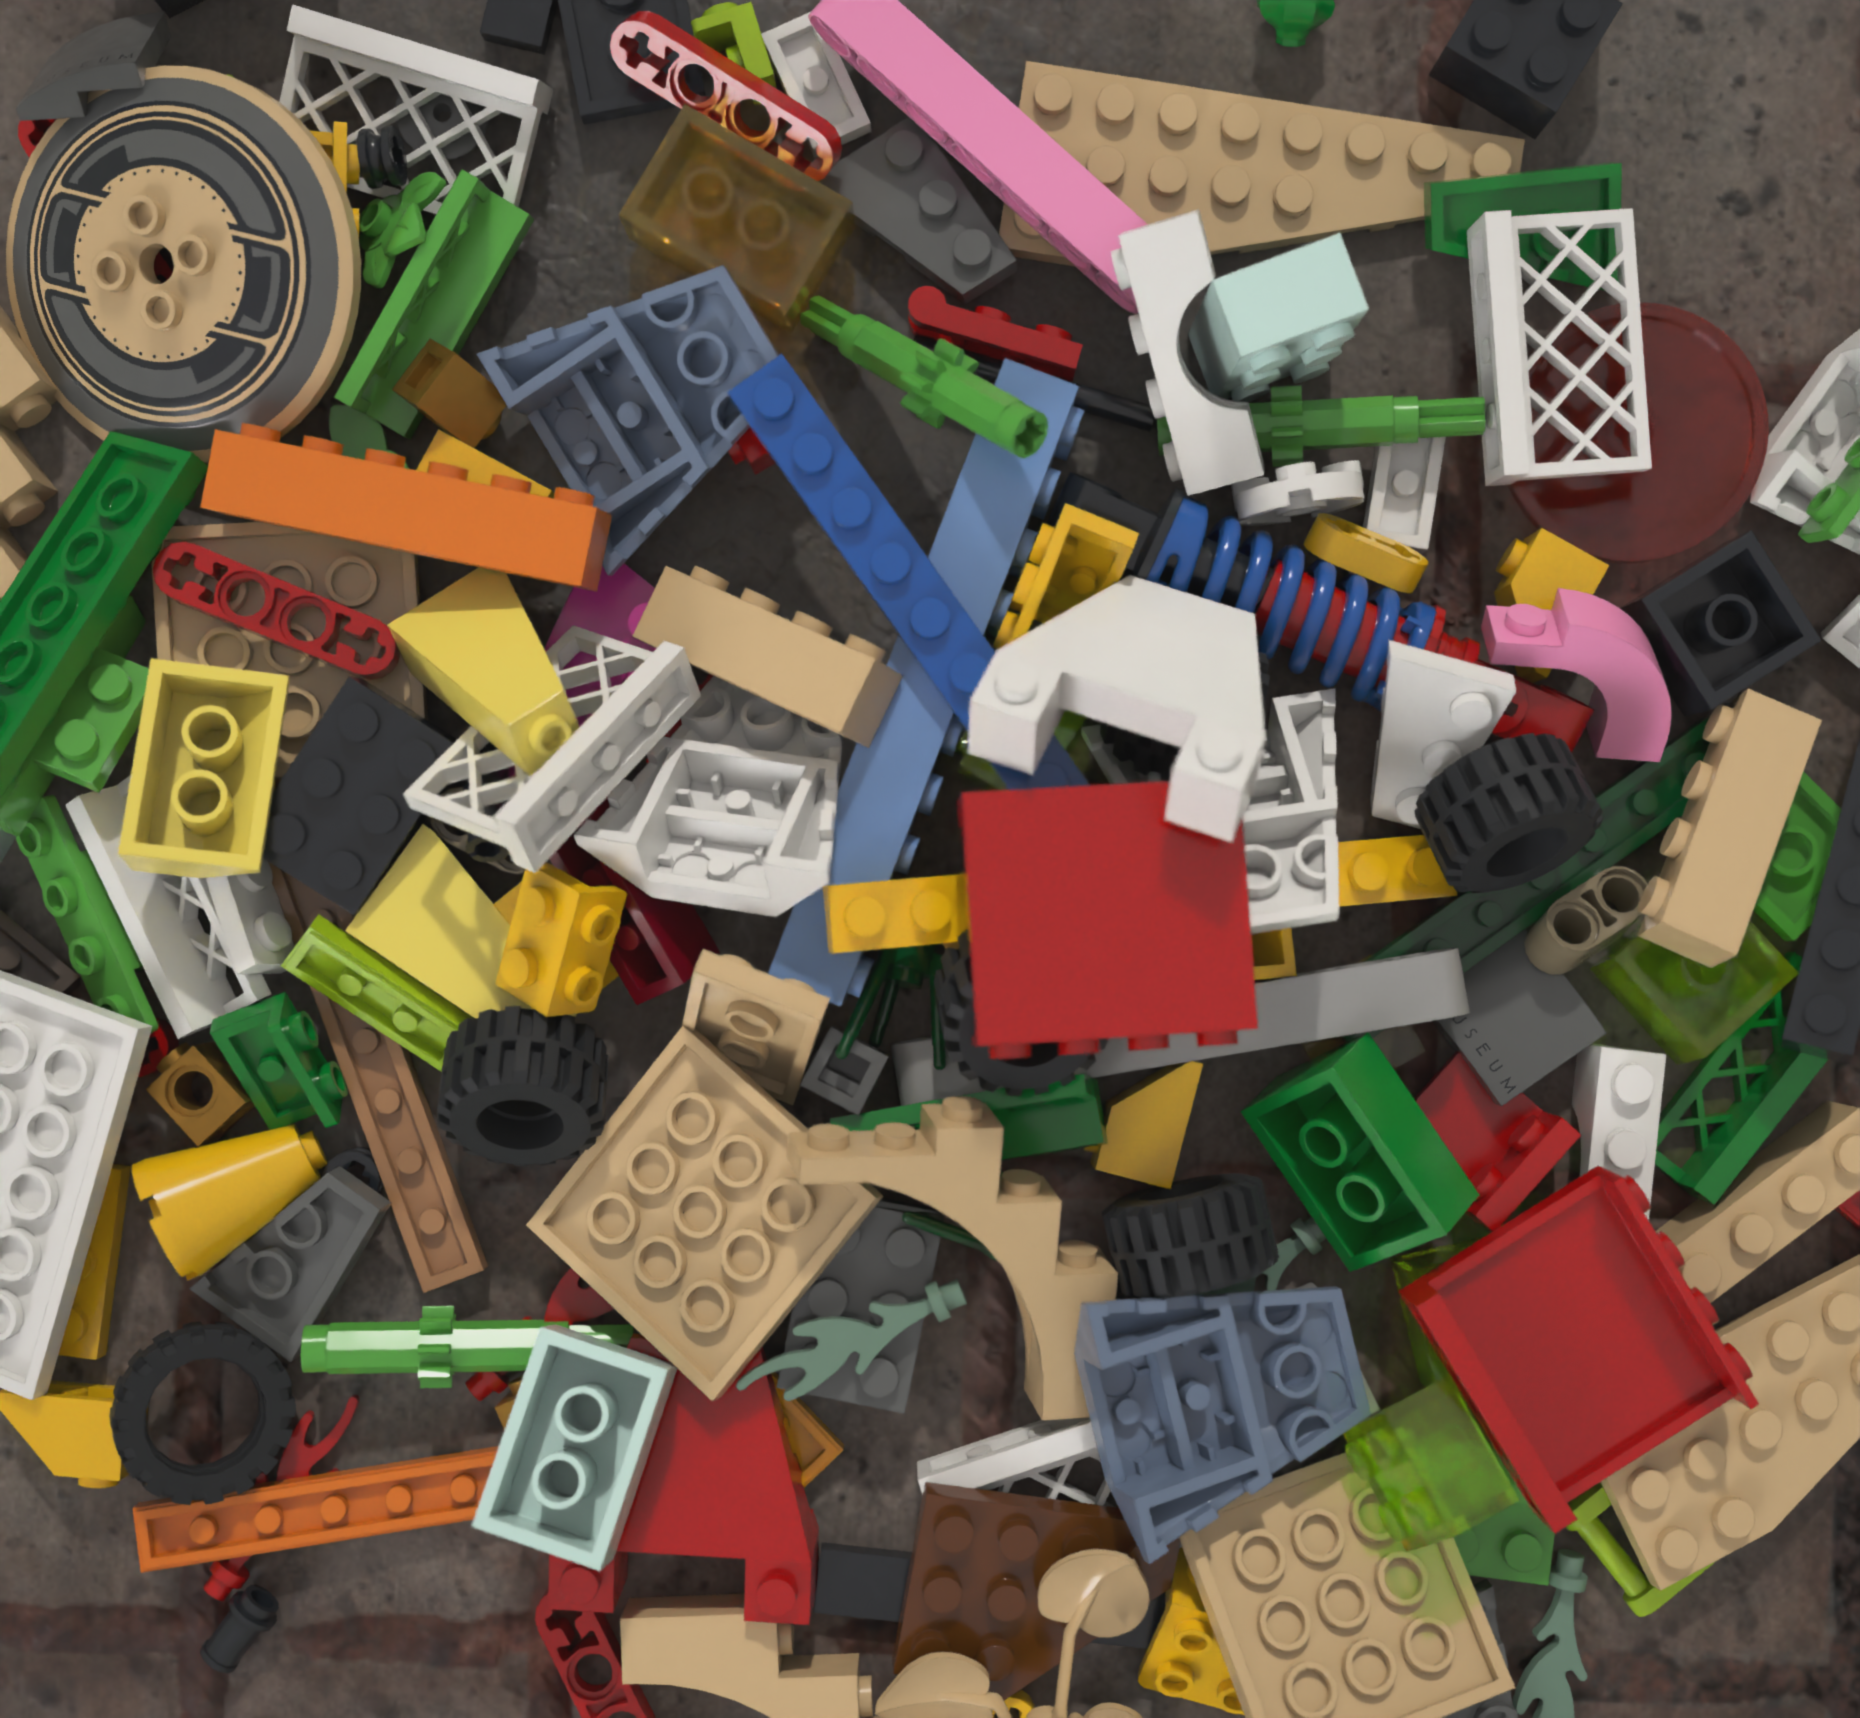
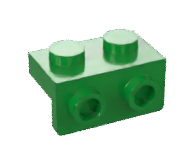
(280, 1062)

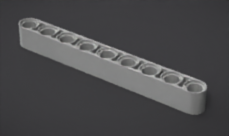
(1288, 1012)

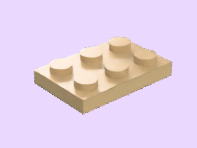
(756, 1020)

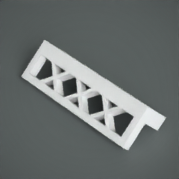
(163, 922)

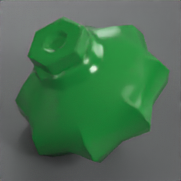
(1295, 18)

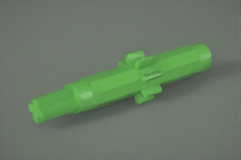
(935, 381)
(1295, 425)
(433, 1345)

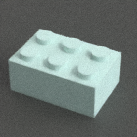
(1277, 320)
(575, 1446)

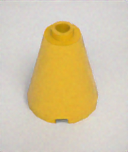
(224, 1192)

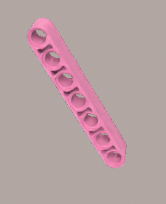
(983, 132)

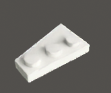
(1430, 718)

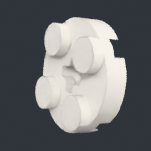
(1298, 493)

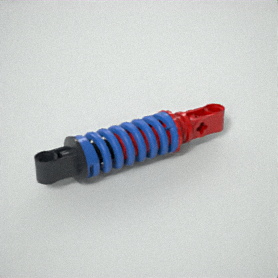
(1304, 607)

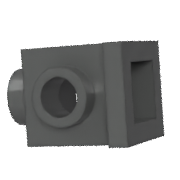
(846, 1080)

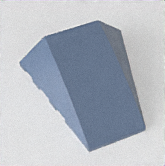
(638, 397)
(1212, 1397)

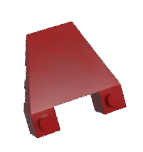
(714, 1488)

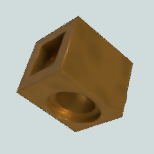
(451, 394)
(175, 1096)

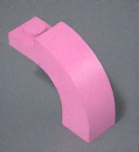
(1603, 646)

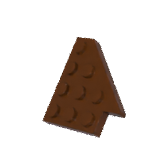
(981, 1572)

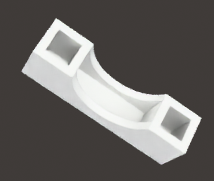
(1210, 435)
(1619, 1110)

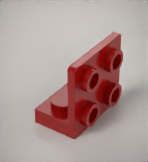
(1497, 1146)

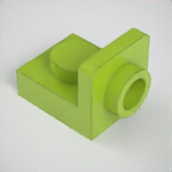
(738, 33)

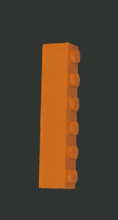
(405, 508)

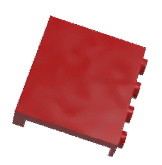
(1102, 921)
(1577, 1339)

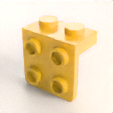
(1075, 564)
(1184, 1650)

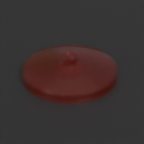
(1703, 440)

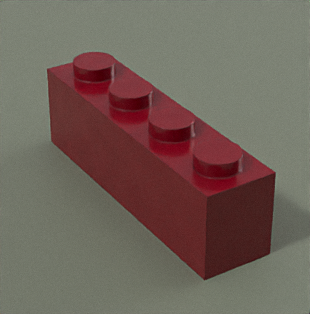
(655, 938)

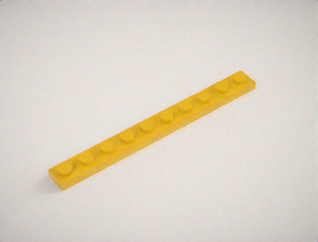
(936, 907)

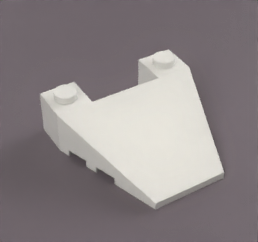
(1147, 665)

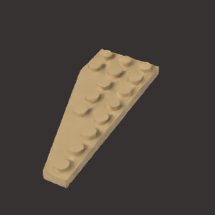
(1249, 163)
(1743, 1466)

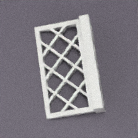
(425, 68)
(1502, 346)
(585, 769)
(1019, 1455)

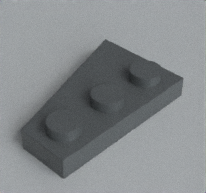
(923, 210)
(296, 1262)

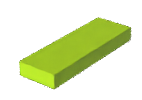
(374, 990)

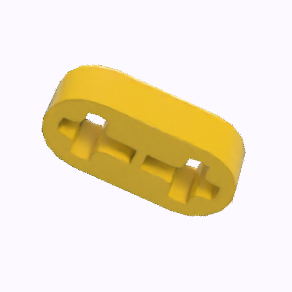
(1365, 553)

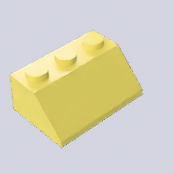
(203, 770)

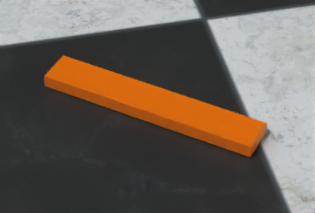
(313, 1510)

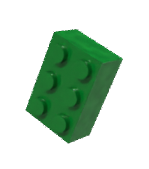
(1360, 1153)

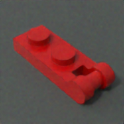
(992, 334)

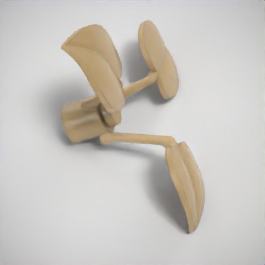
(1086, 1590)

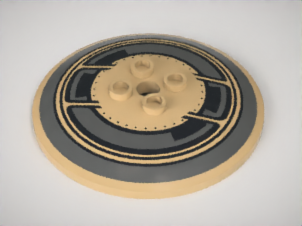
(256, 244)

